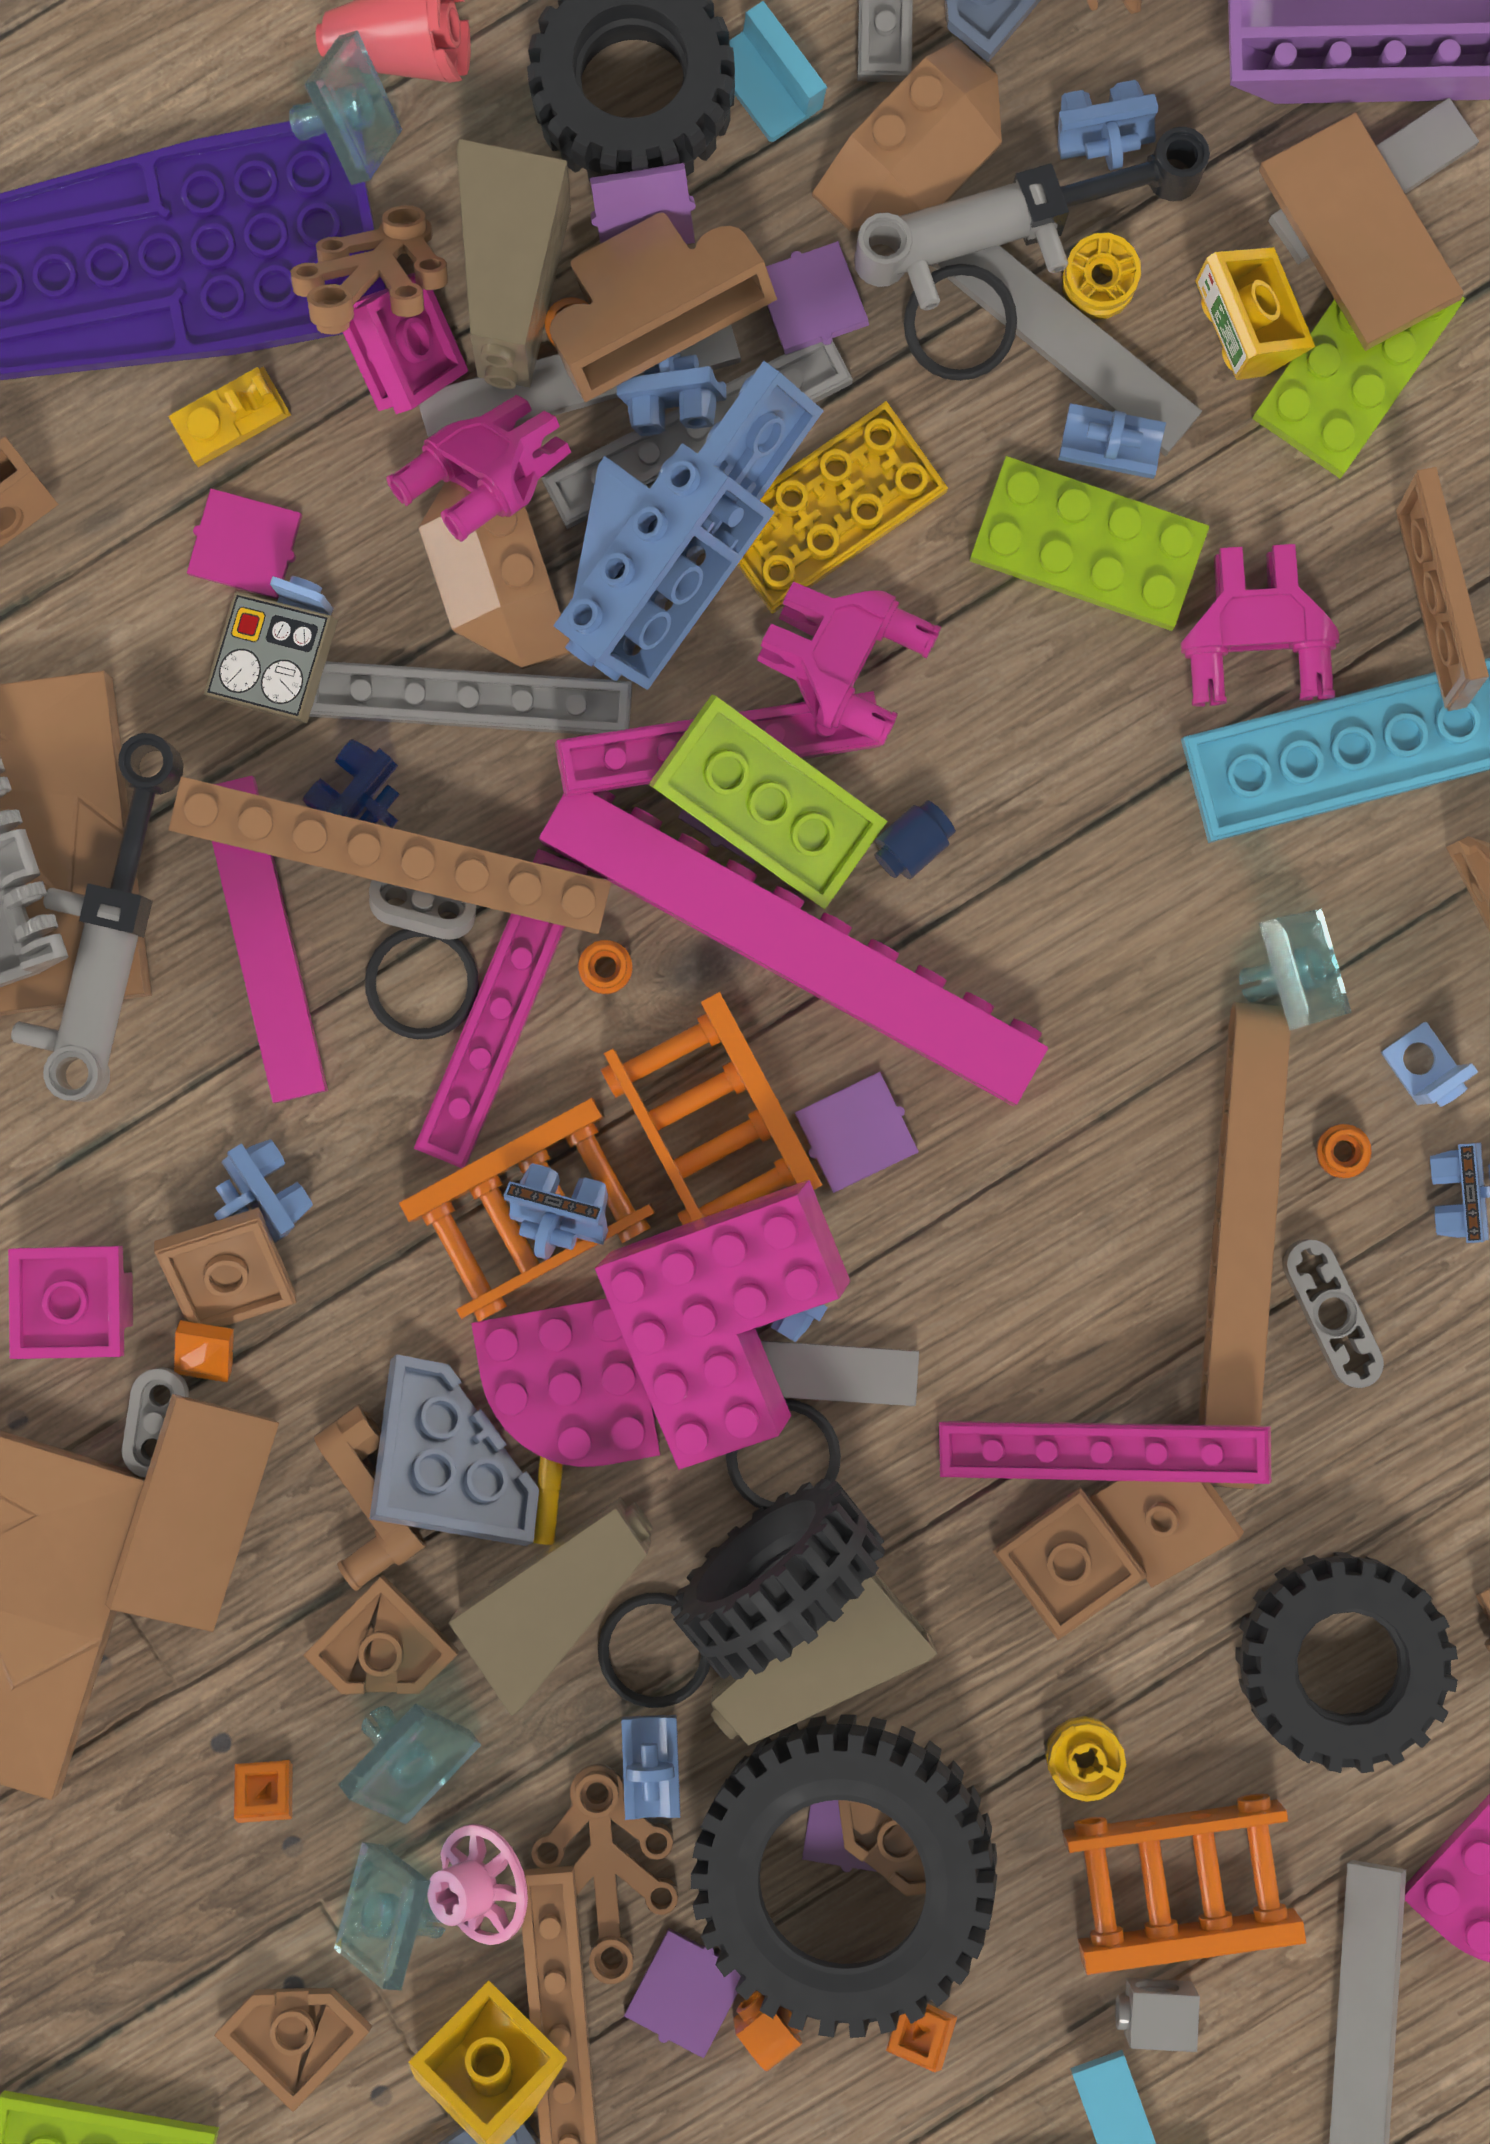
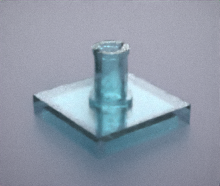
(349, 108)
(1299, 970)
(408, 1761)
(384, 1916)

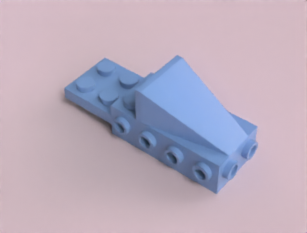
(647, 539)

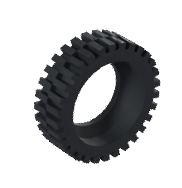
(911, 1789)

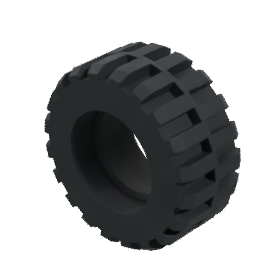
(619, 144)

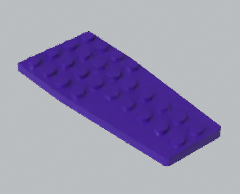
(171, 253)

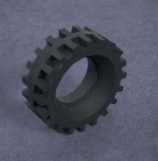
(778, 1579)
(1288, 1614)

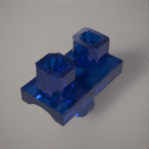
(369, 773)

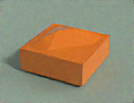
(203, 1351)
(263, 1791)
(924, 2040)

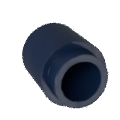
(914, 840)

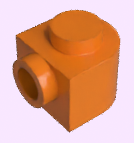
(765, 2037)

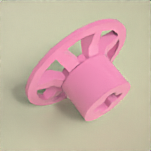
(469, 1887)

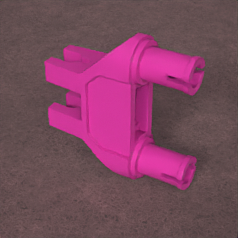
(488, 460)
(1260, 621)
(842, 640)

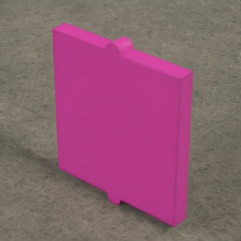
(243, 543)

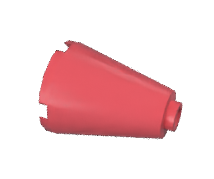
(404, 36)

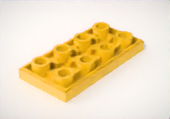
(839, 504)

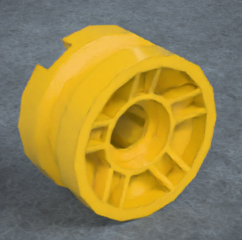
(1115, 259)
(1079, 1736)

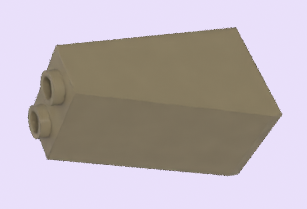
(512, 241)
(545, 1605)
(855, 1653)

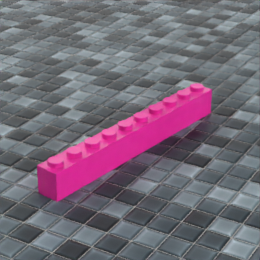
(795, 944)

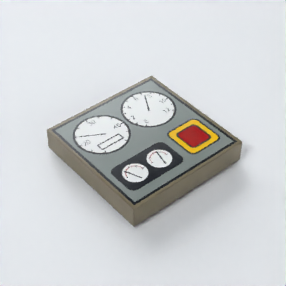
(271, 657)

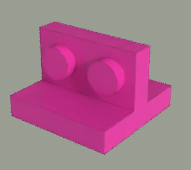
(403, 356)

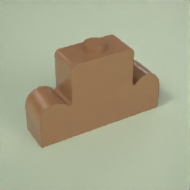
(654, 300)

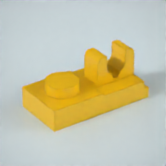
(229, 415)

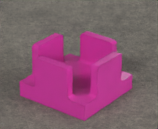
(68, 1302)

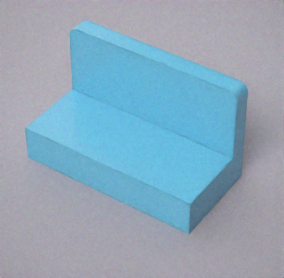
(774, 75)

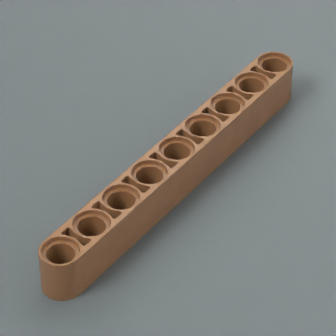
(1245, 1218)

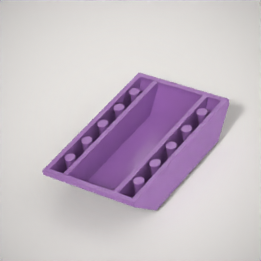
(1360, 50)

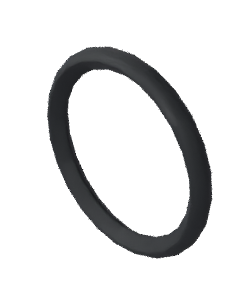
(999, 354)
(420, 1033)
(833, 1445)
(611, 1677)

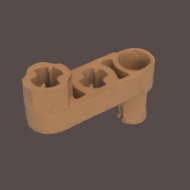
(346, 1448)

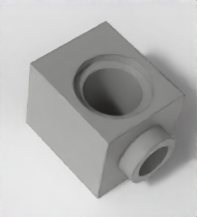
(1159, 2014)

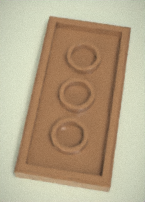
(1360, 231)
(1441, 590)
(192, 1513)

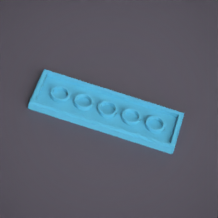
(1335, 755)

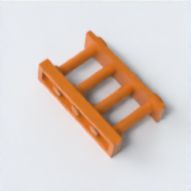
(739, 1075)
(483, 1182)
(1216, 1931)

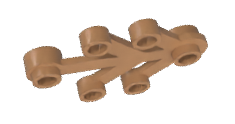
(401, 232)
(606, 1860)

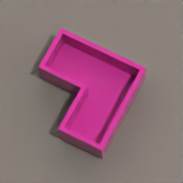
(693, 1312)

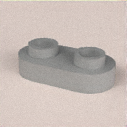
(421, 911)
(147, 1416)

